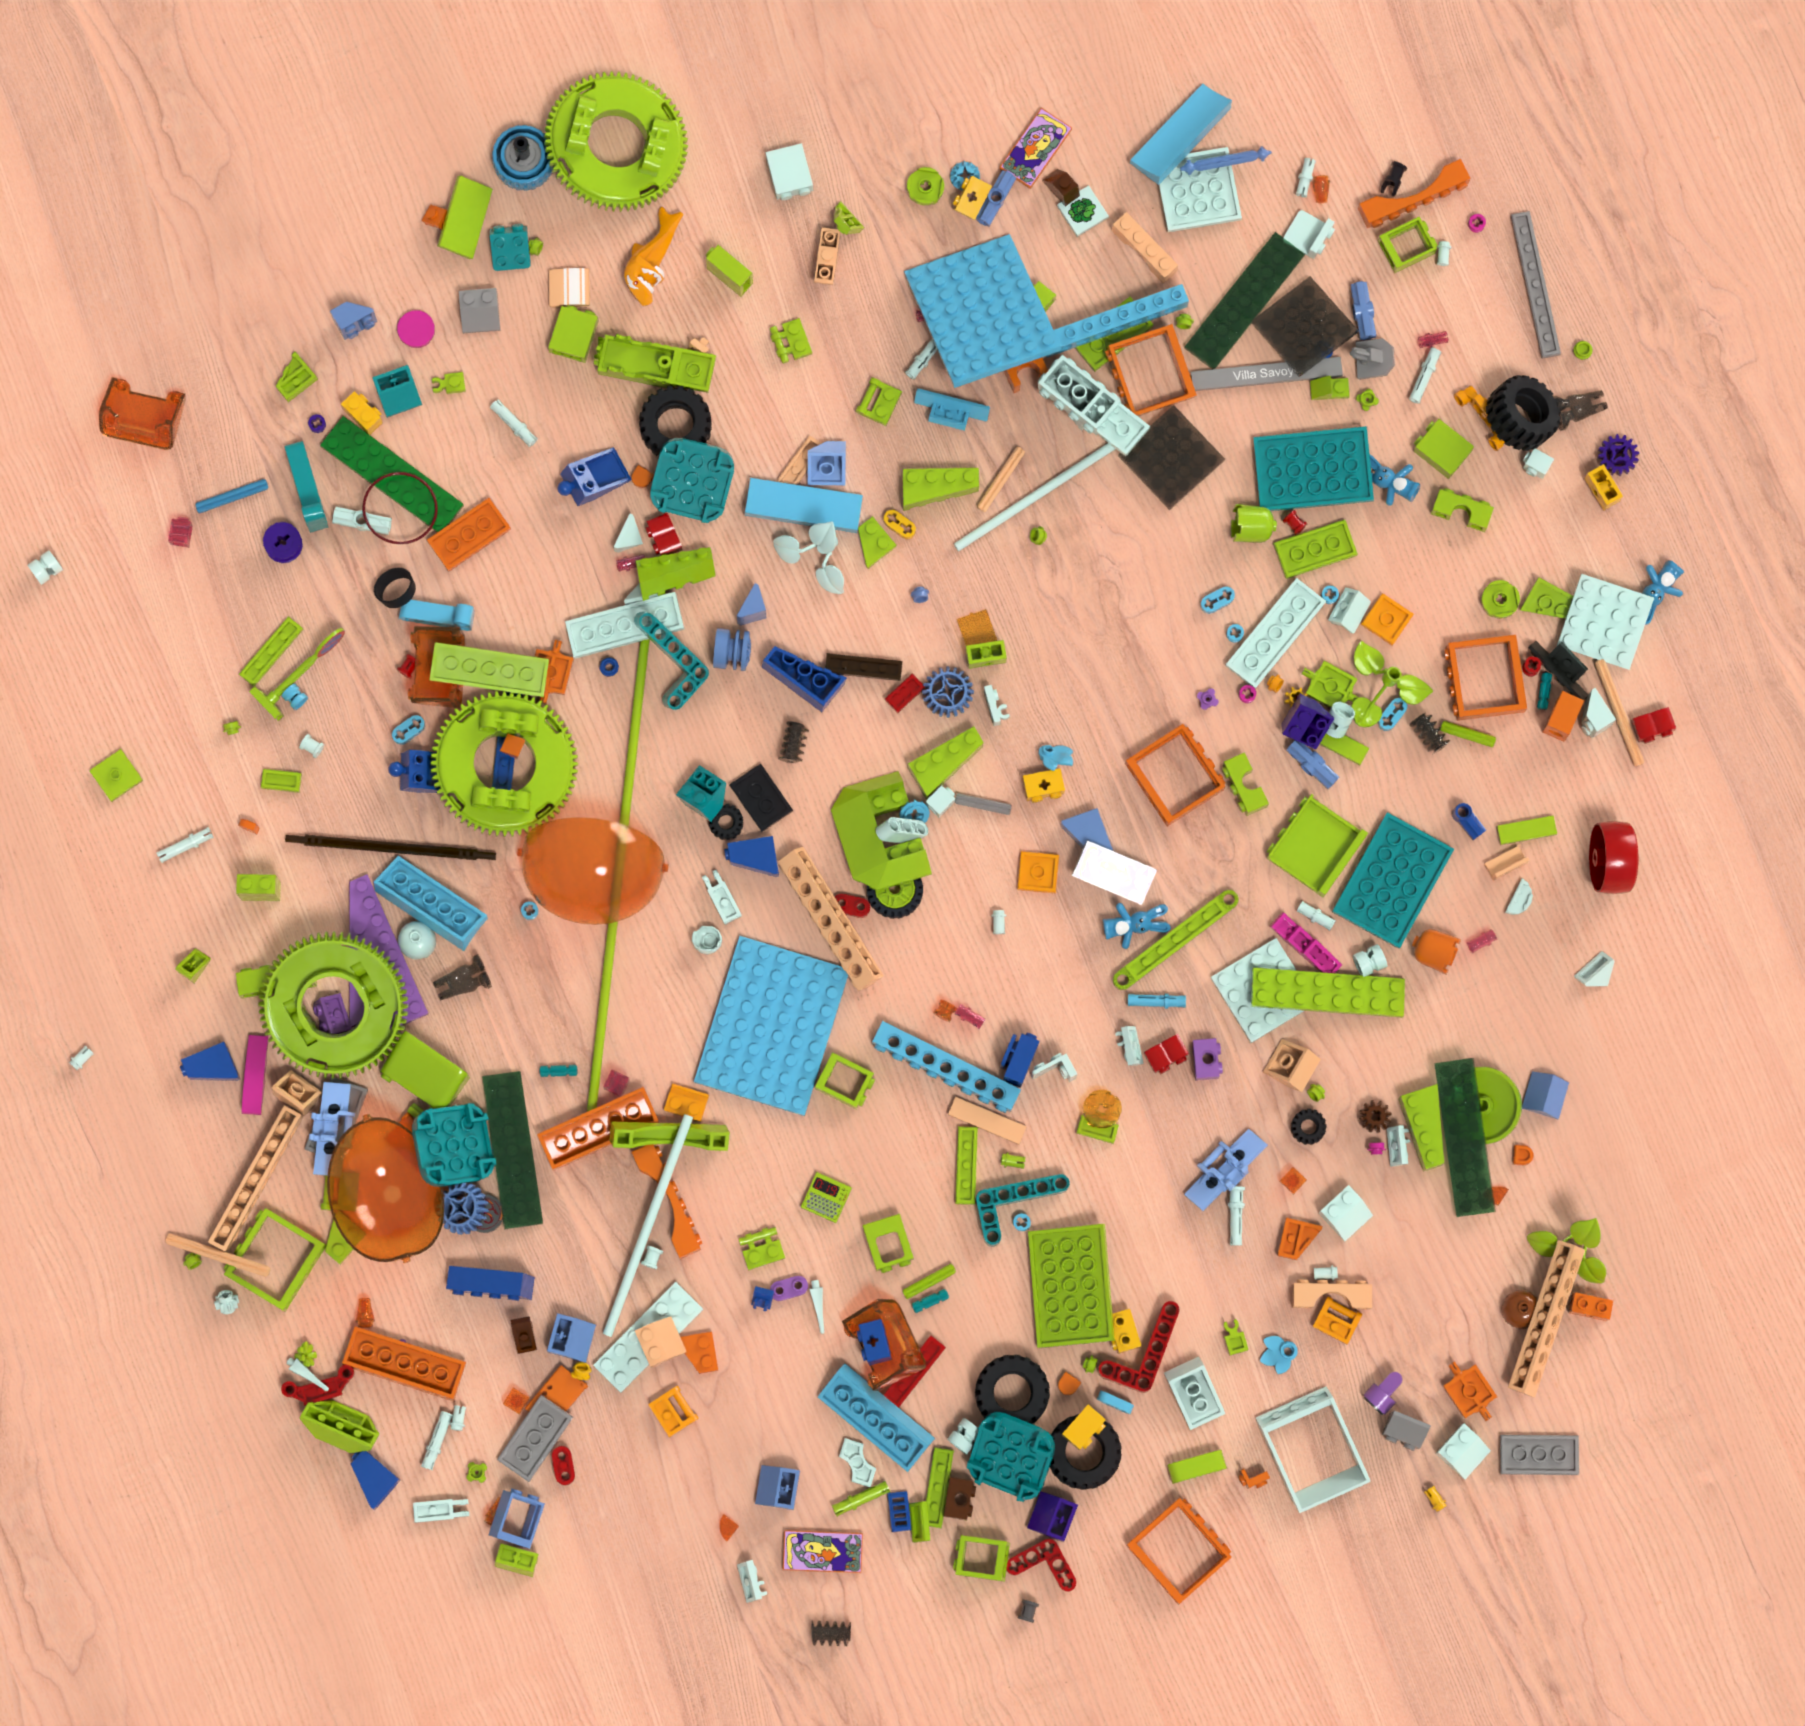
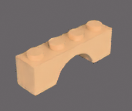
(1156, 258)
(1357, 1295)

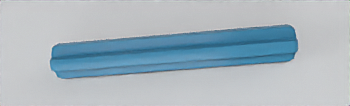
(231, 496)

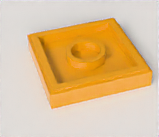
(1387, 619)
(1038, 872)

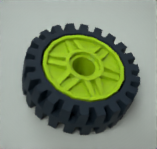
(898, 904)

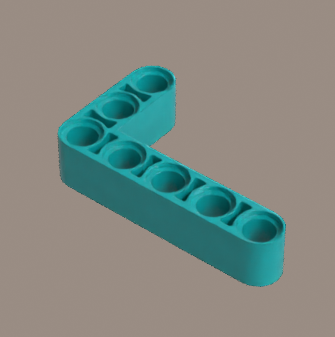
(306, 487)
(676, 656)
(1014, 1197)

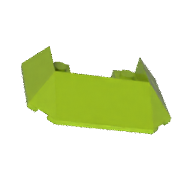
(865, 853)

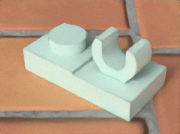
(991, 698)
(1132, 1046)
(1397, 1145)
(750, 1585)

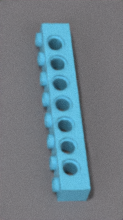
(1121, 318)
(887, 1031)

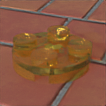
(1095, 1117)

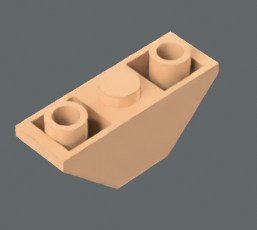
(827, 256)

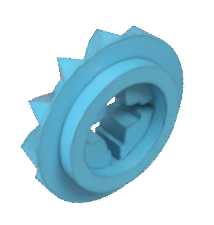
(958, 170)
(922, 811)

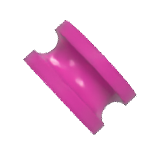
(1472, 219)
(1252, 691)

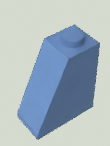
(1087, 827)

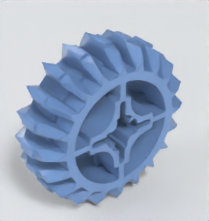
(940, 695)
(474, 1198)

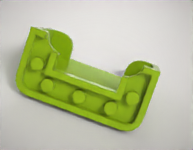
(424, 1072)

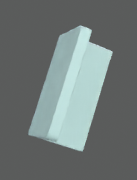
(1350, 609)

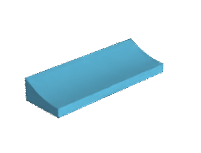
(1181, 133)
(803, 505)
(429, 902)
(876, 1417)

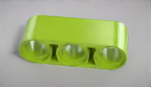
(1197, 1466)

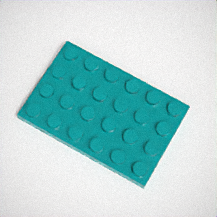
(1313, 469)
(1393, 880)

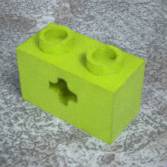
(986, 654)

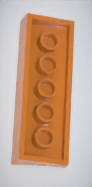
(591, 1130)
(404, 1363)

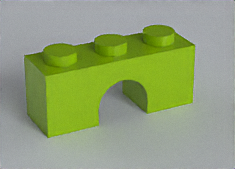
(1478, 512)
(1250, 800)

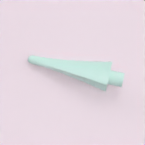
(817, 1297)
(299, 1369)

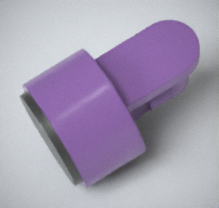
(1380, 1395)

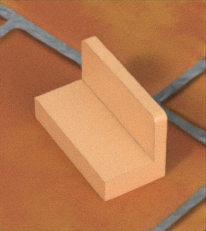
(1506, 863)

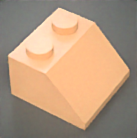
(1292, 1065)
(296, 1093)
(660, 1341)

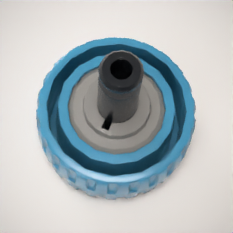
(521, 158)

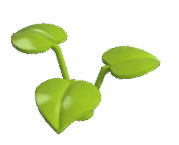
(1371, 660)
(1584, 1233)

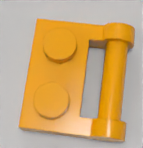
(1335, 1326)
(668, 1416)

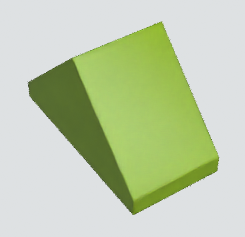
(193, 965)

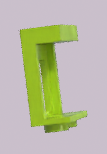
(883, 1227)

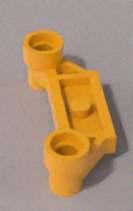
(1479, 403)

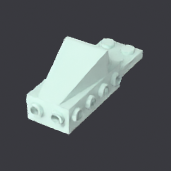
(1091, 405)

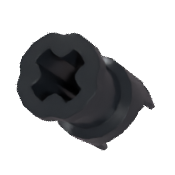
(1394, 177)

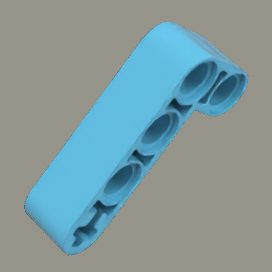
(438, 614)

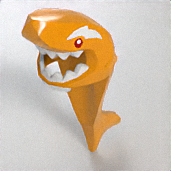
(643, 268)

